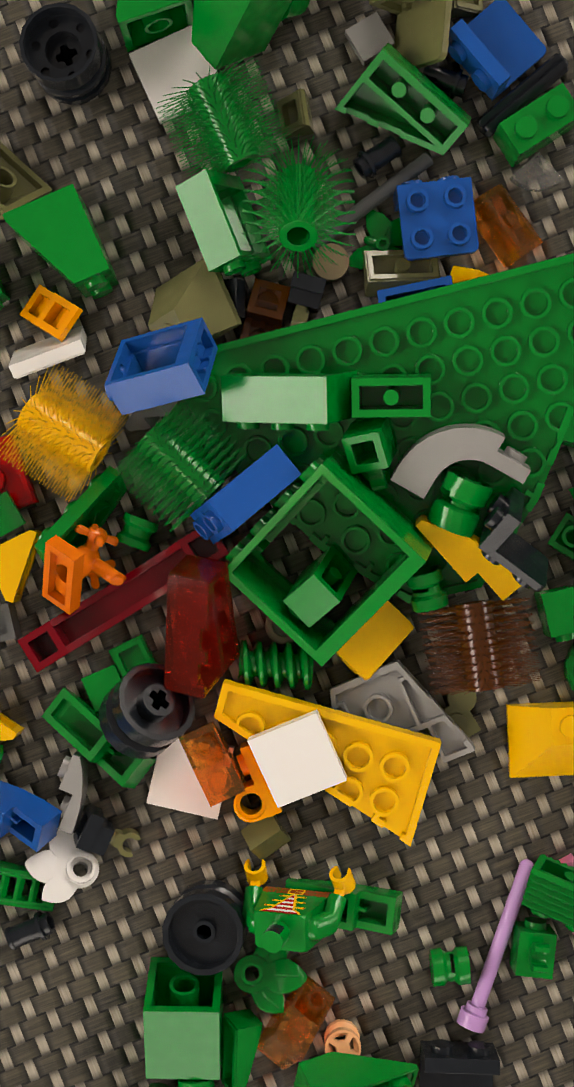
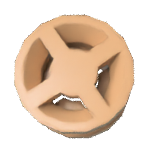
(350, 1044)

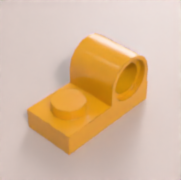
(255, 785)

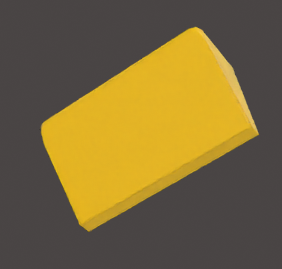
(375, 641)

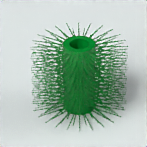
(223, 120)
(298, 206)
(180, 463)

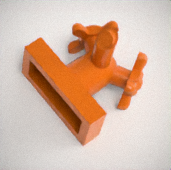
(68, 566)

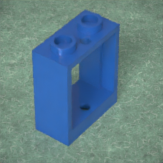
(161, 367)
(244, 495)

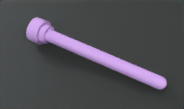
(474, 1015)

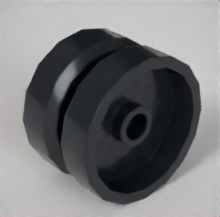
(142, 715)
(205, 927)

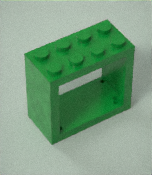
(268, 587)

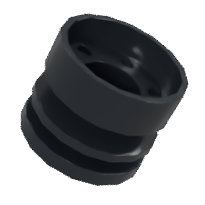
(51, 40)

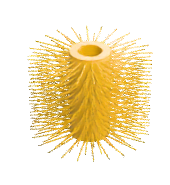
(63, 432)

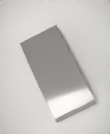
(75, 782)

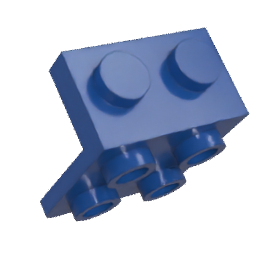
(495, 47)
(436, 217)

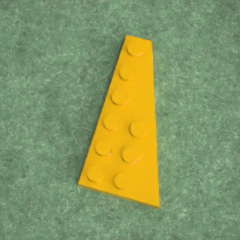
(383, 763)

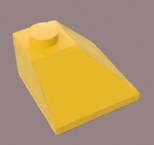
(540, 739)

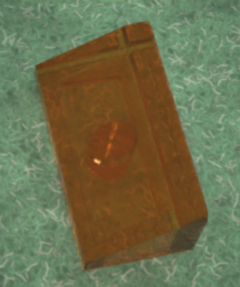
(504, 226)

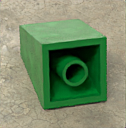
(151, 20)
(234, 28)
(66, 238)
(182, 1023)

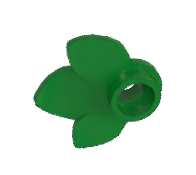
(275, 978)

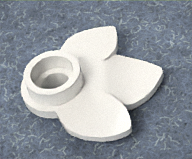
(57, 866)

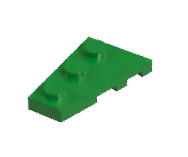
(90, 508)

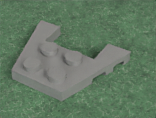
(401, 701)

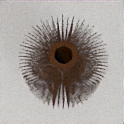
(480, 646)

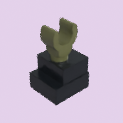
(305, 296)
(96, 833)

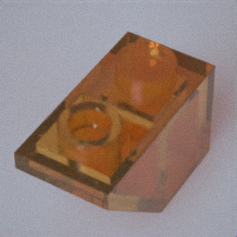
(213, 763)
(293, 1031)

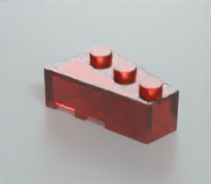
(199, 626)

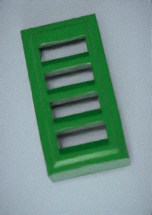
(16, 899)
(239, 1045)

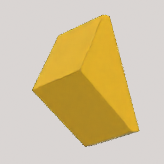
(16, 564)

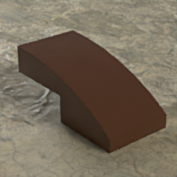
(265, 308)

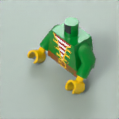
(293, 917)

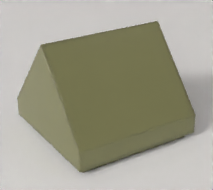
(297, 114)
(265, 836)

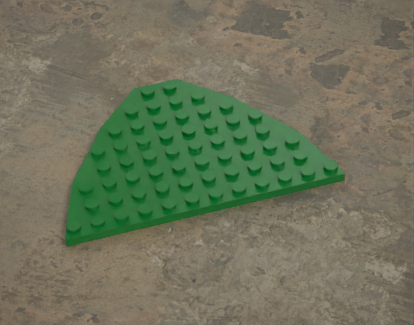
(494, 360)

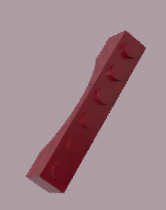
(113, 603)

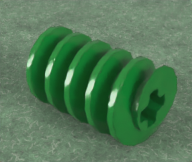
(275, 665)

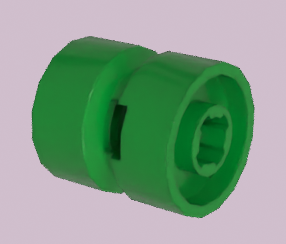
(460, 502)

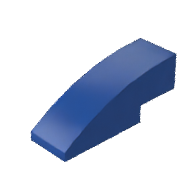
(27, 816)

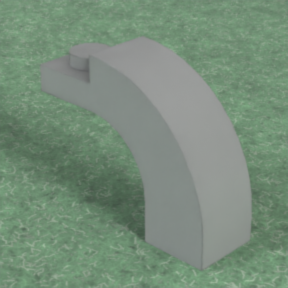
(452, 444)

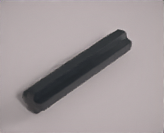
(523, 94)

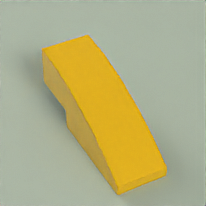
(467, 558)

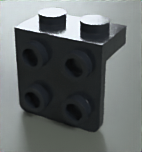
(506, 548)
(457, 1063)

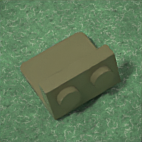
(420, 28)

